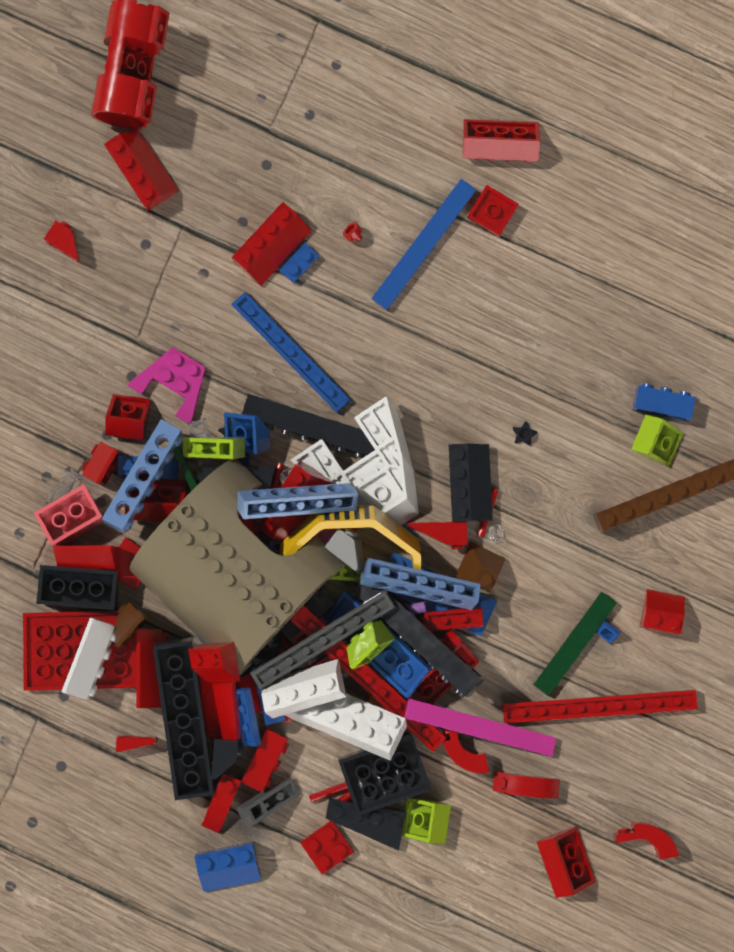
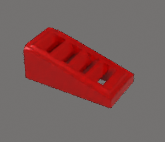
(126, 743)

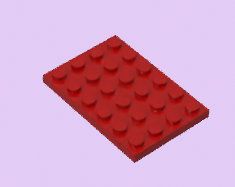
(53, 641)

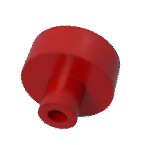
(353, 232)

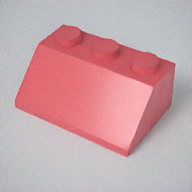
(69, 516)

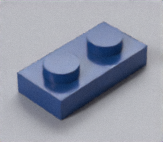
(299, 263)

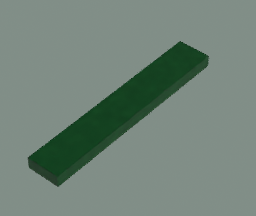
(574, 643)

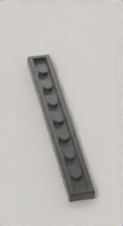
(322, 640)

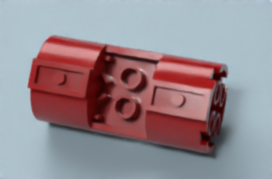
(133, 38)

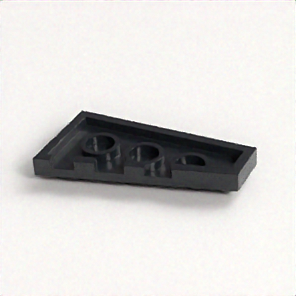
(380, 825)

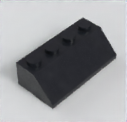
(470, 482)
(78, 587)

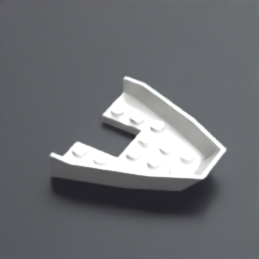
(381, 477)

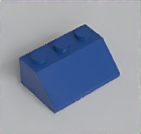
(227, 866)

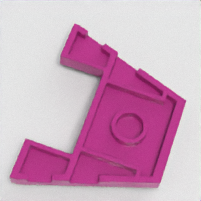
(178, 374)

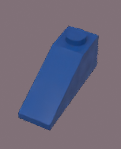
(126, 463)

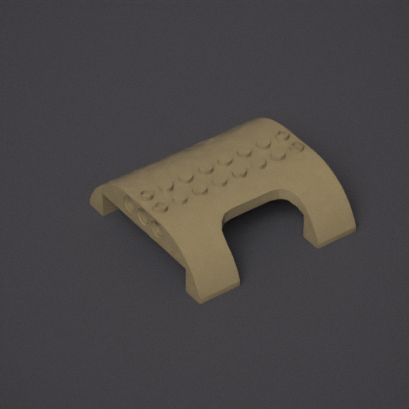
(222, 574)

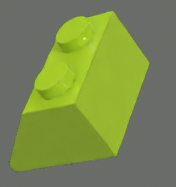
(657, 440)
(368, 644)
(426, 820)

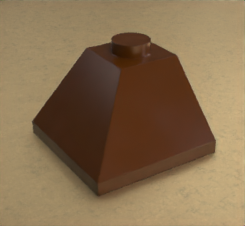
(480, 567)
(127, 622)

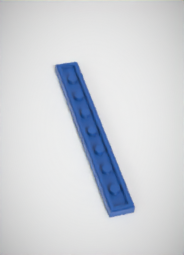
(423, 244)
(291, 352)

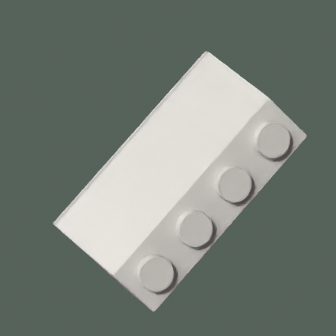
(90, 658)
(304, 689)

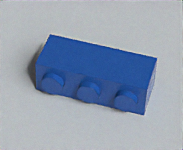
(664, 402)

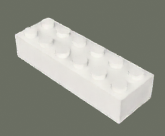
(356, 723)

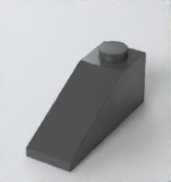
(267, 802)

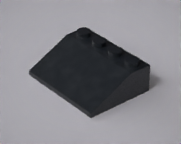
(382, 782)

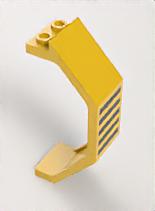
(362, 517)

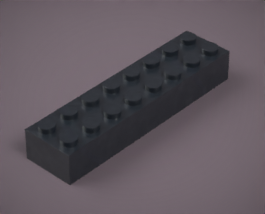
(183, 719)

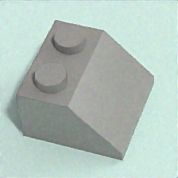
(347, 547)

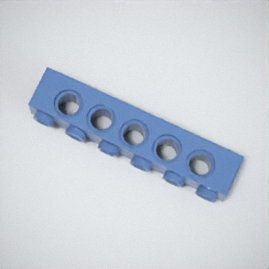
(162, 432)
(297, 500)
(420, 584)

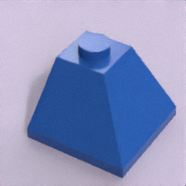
(248, 427)

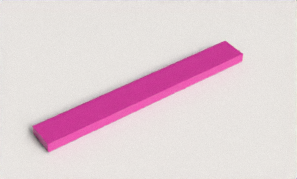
(479, 727)

